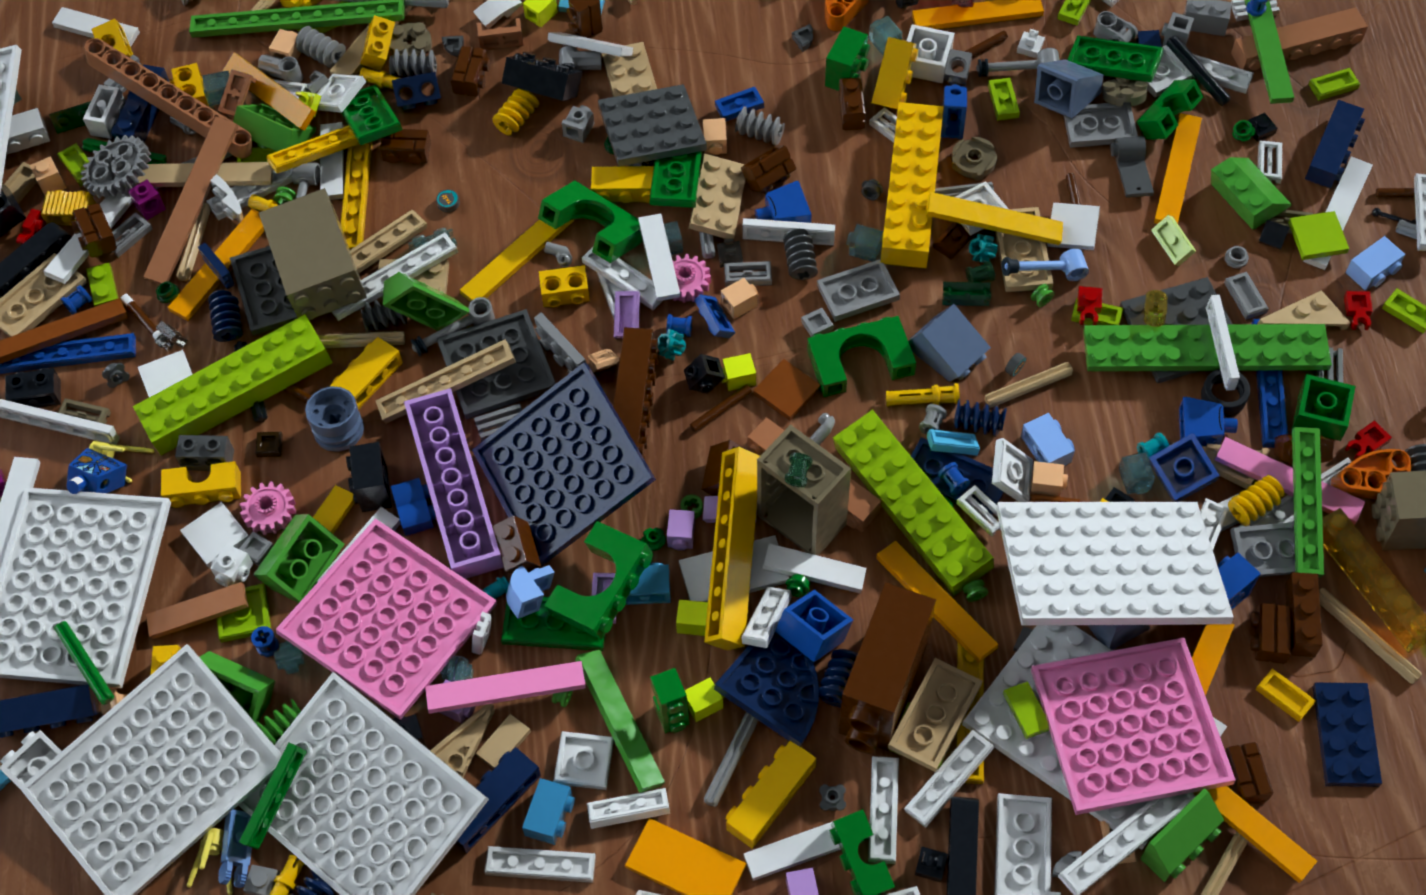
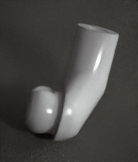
(827, 423)

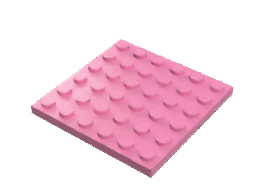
(386, 618)
(1131, 726)

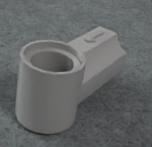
(581, 59)
(285, 68)

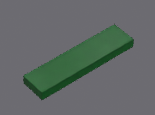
(273, 796)

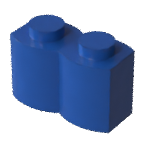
(412, 506)

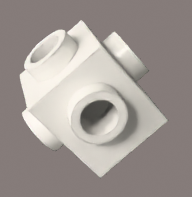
(231, 566)

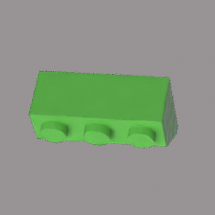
(270, 128)
(1248, 191)
(421, 302)
(299, 558)
(247, 687)
(1183, 837)

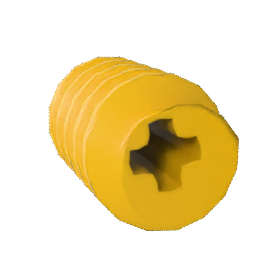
(515, 111)
(1256, 500)

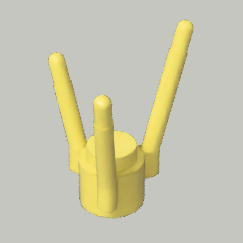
(109, 450)
(210, 845)

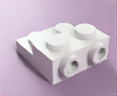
(29, 759)

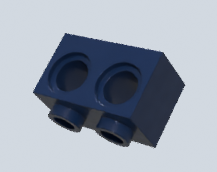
(415, 84)

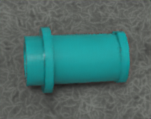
(497, 588)

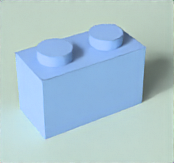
(1375, 264)
(1047, 441)

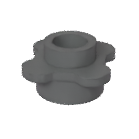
(113, 370)
(829, 804)

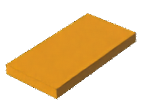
(683, 862)

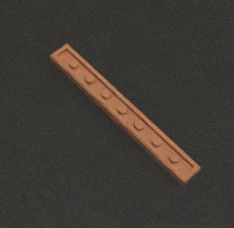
(190, 201)

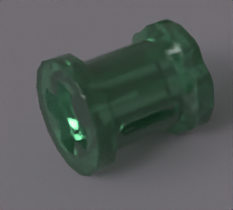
(981, 273)
(798, 469)

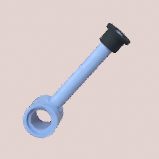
(1071, 262)

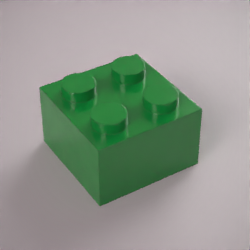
(846, 57)
(1324, 406)

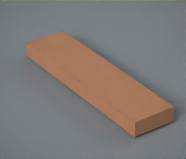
(197, 610)

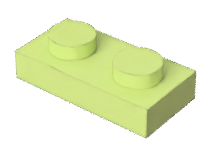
(1173, 240)

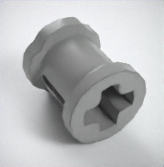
(933, 418)

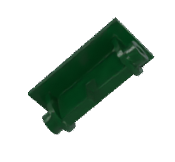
(69, 118)
(966, 293)

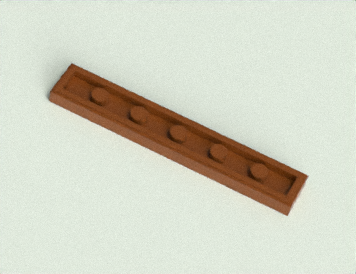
(62, 330)

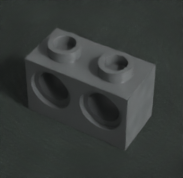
(201, 451)

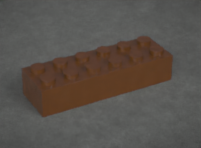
(635, 383)

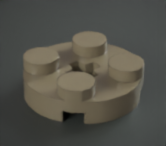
(410, 31)
(1124, 90)
(974, 168)

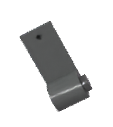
(1130, 160)

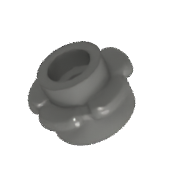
(871, 189)

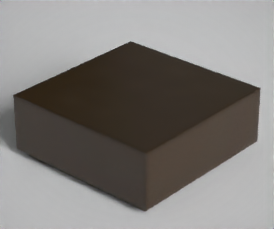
(269, 444)

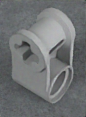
(1114, 28)

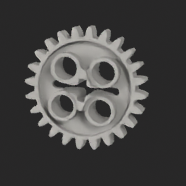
(115, 166)

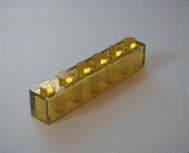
(1374, 580)

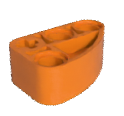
(841, 12)
(1373, 467)

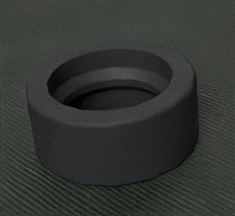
(1229, 408)

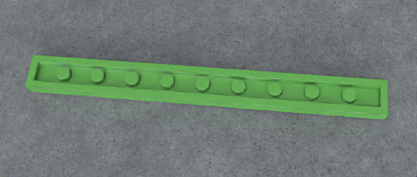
(295, 18)

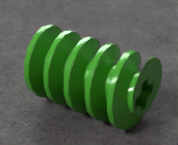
(275, 728)

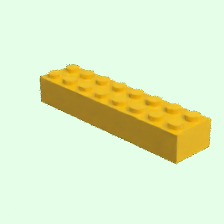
(911, 180)

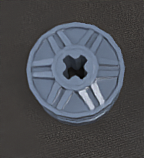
(334, 418)

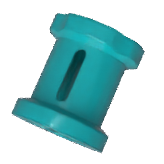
(1153, 445)

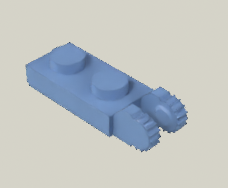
(233, 851)

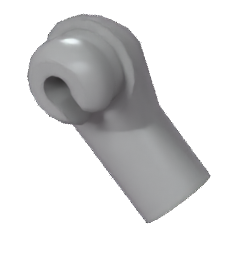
(561, 252)

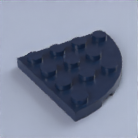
(774, 687)

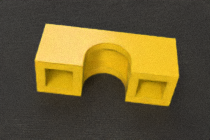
(221, 485)

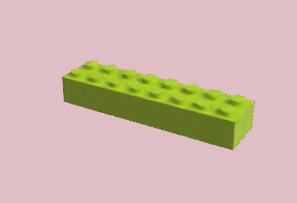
(232, 384)
(913, 502)

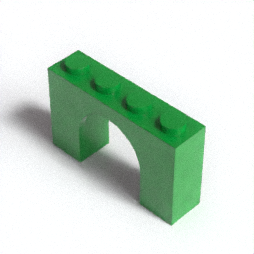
(578, 201)
(883, 336)
(597, 612)

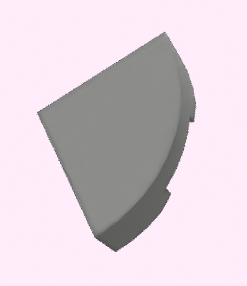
(317, 81)
(1065, 861)

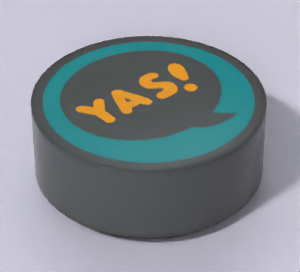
(447, 200)
(1015, 364)

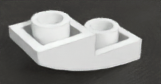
(494, 10)
(229, 200)

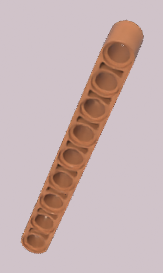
(158, 90)

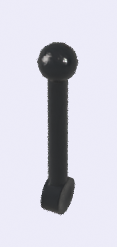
(1377, 212)

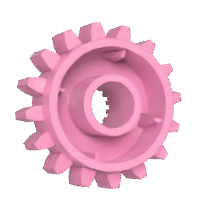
(692, 277)
(272, 520)

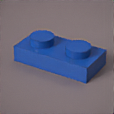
(731, 105)
(714, 316)

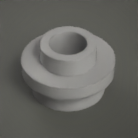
(1236, 252)

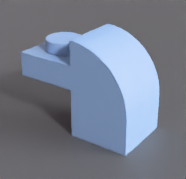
(525, 589)

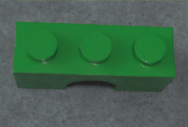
(1159, 119)
(670, 701)
(867, 878)

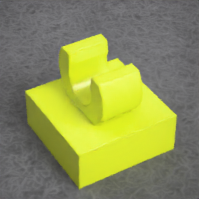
(310, 99)

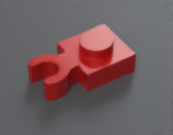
(31, 225)
(1090, 303)
(1359, 306)
(1369, 438)

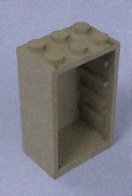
(312, 255)
(1401, 511)
(806, 514)

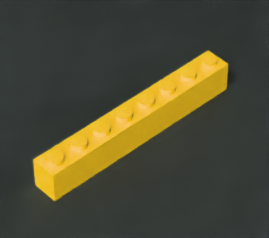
(732, 550)

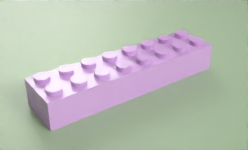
(453, 484)

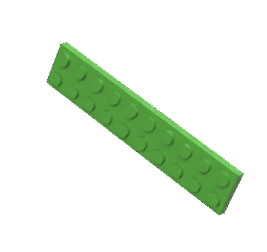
(1193, 349)

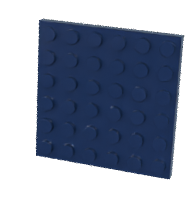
(564, 462)

